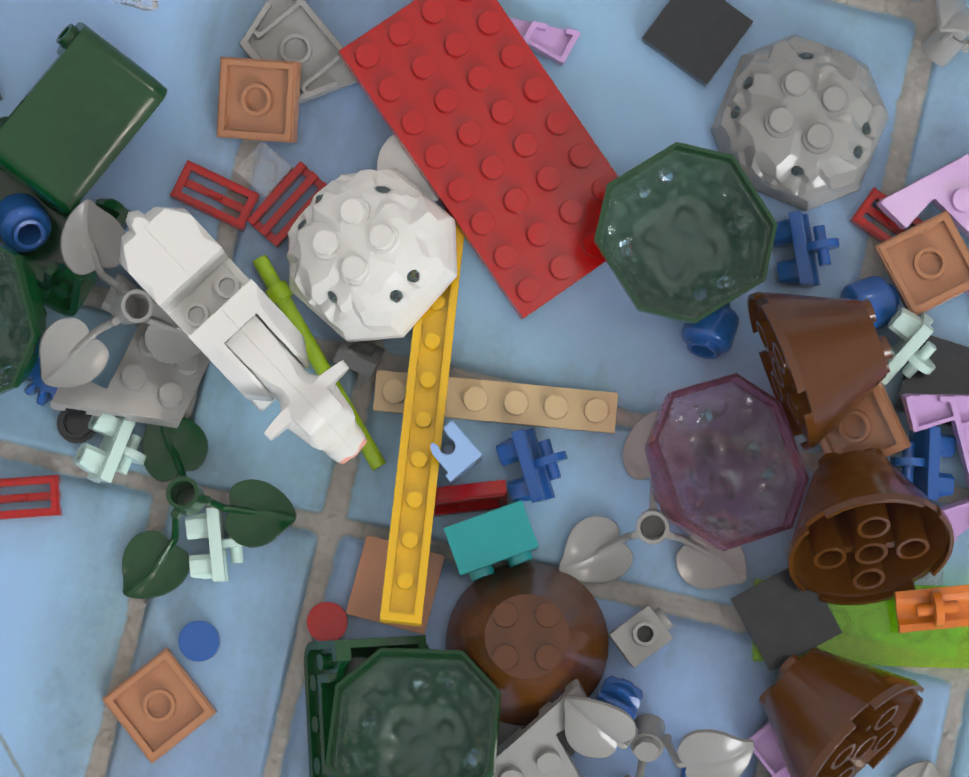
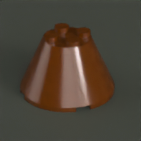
(818, 357)
(865, 531)
(530, 636)
(837, 713)

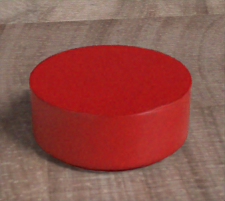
(327, 621)

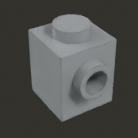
(642, 634)

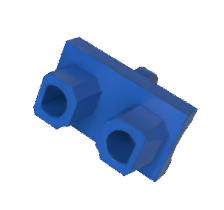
(803, 268)
(922, 461)
(537, 464)

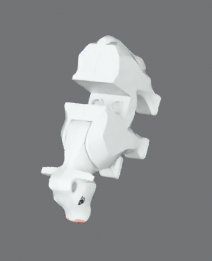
(238, 328)

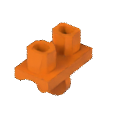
(932, 608)

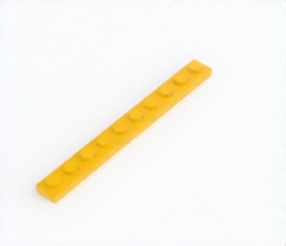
(416, 465)

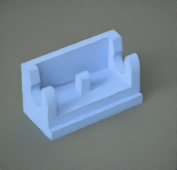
(458, 461)

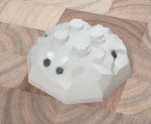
(371, 254)

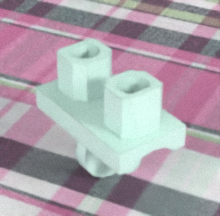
(913, 334)
(115, 451)
(211, 565)

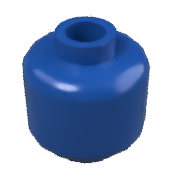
(23, 222)
(881, 295)
(713, 334)

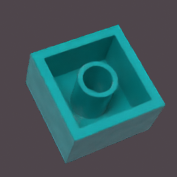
(492, 539)

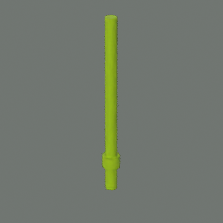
(280, 295)

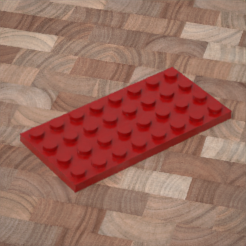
(489, 141)

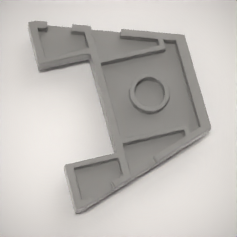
(295, 33)
(141, 386)
(538, 747)

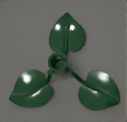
(254, 518)

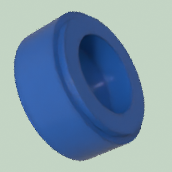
(199, 641)

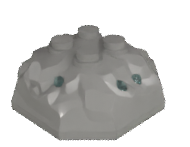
(801, 121)

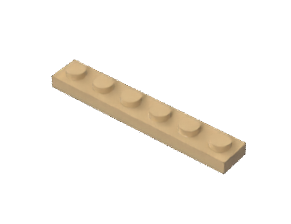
(509, 403)

